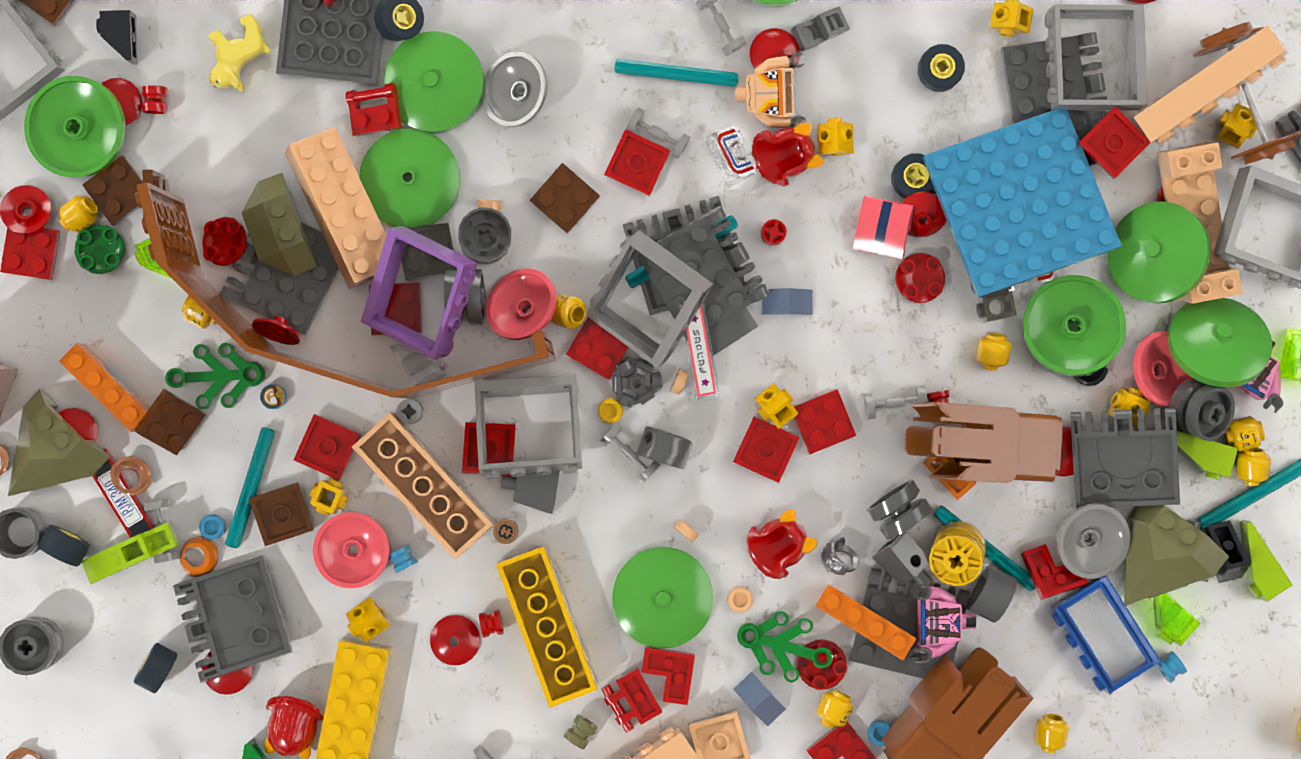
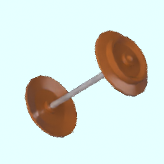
(1228, 38)

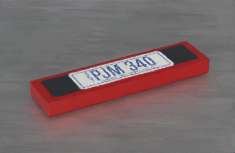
(126, 507)

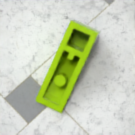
(1207, 456)
(1265, 573)

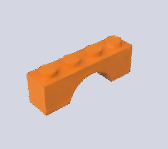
(101, 384)
(866, 622)

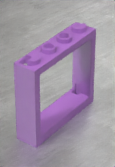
(383, 286)

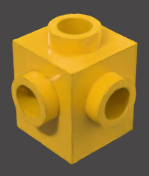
(1011, 18)
(1237, 126)
(835, 138)
(1129, 400)
(772, 402)
(320, 500)
(367, 620)

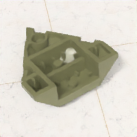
(50, 449)
(1166, 554)

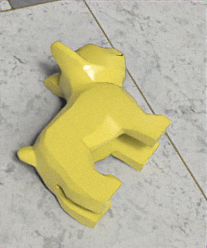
(235, 54)

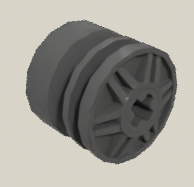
(483, 221)

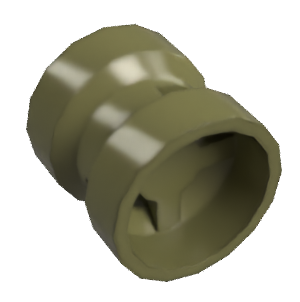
(581, 730)

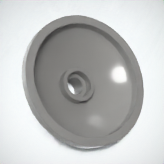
(505, 88)
(1103, 549)

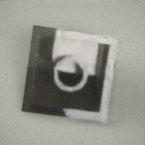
(422, 265)

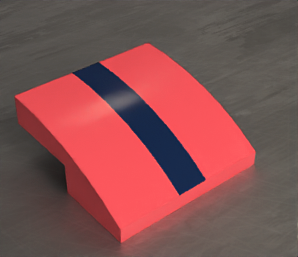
(883, 227)

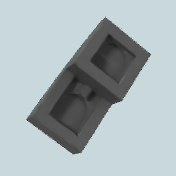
(820, 29)
(731, 329)

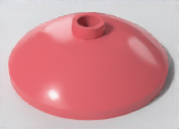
(513, 297)
(1156, 369)
(333, 552)

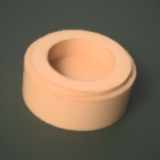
(495, 204)
(679, 381)
(686, 531)
(740, 599)

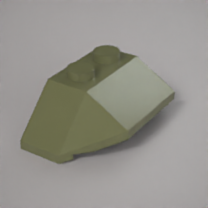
(277, 227)

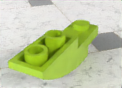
(130, 552)

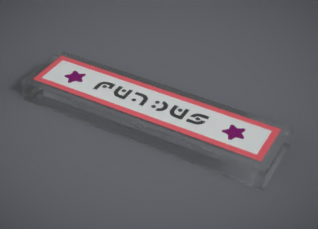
(700, 356)

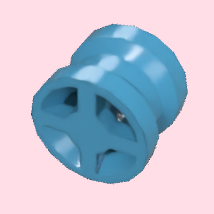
(402, 558)
(1171, 667)

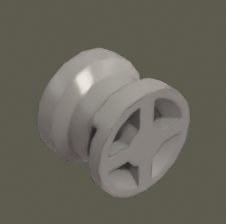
(410, 411)

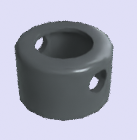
(664, 447)
(7, 547)
(992, 594)

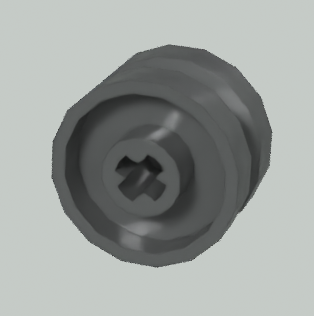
(476, 296)
(1202, 409)
(901, 512)
(36, 631)

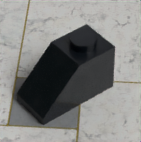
(120, 32)
(1226, 538)

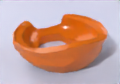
(210, 552)

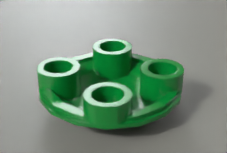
(99, 249)

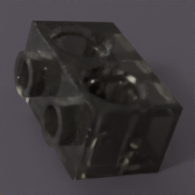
(1003, 297)

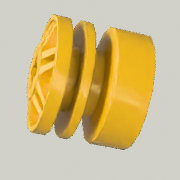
(961, 540)

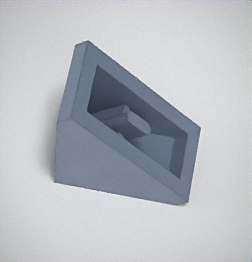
(788, 302)
(759, 699)

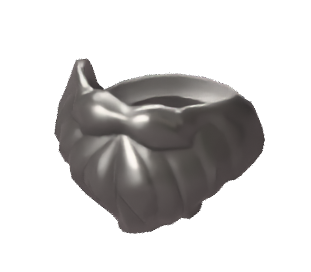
(832, 563)

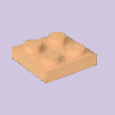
(719, 737)

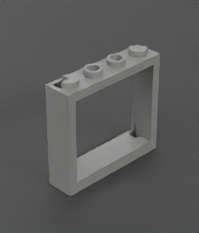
(1135, 50)
(42, 77)
(1233, 217)
(625, 331)
(518, 387)

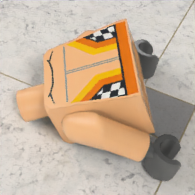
(771, 92)

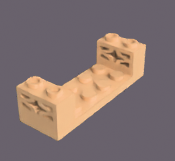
(1191, 183)

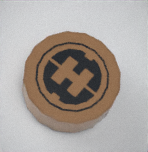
(505, 531)

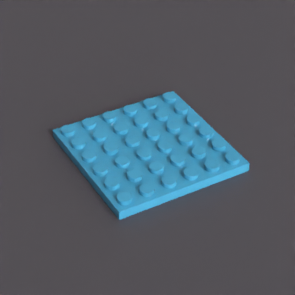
(1021, 202)

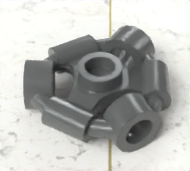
(635, 381)

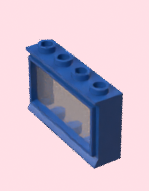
(1104, 634)

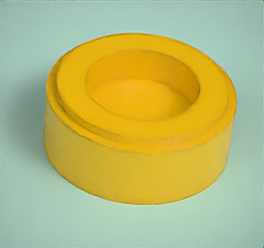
(610, 410)

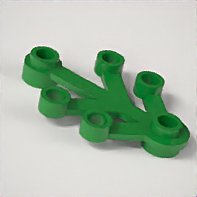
(220, 375)
(780, 645)

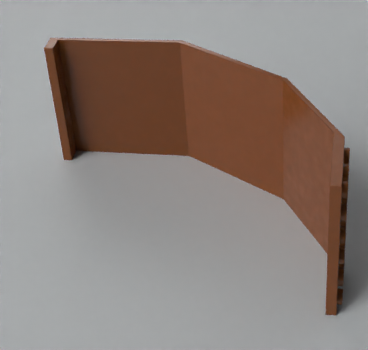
(177, 255)

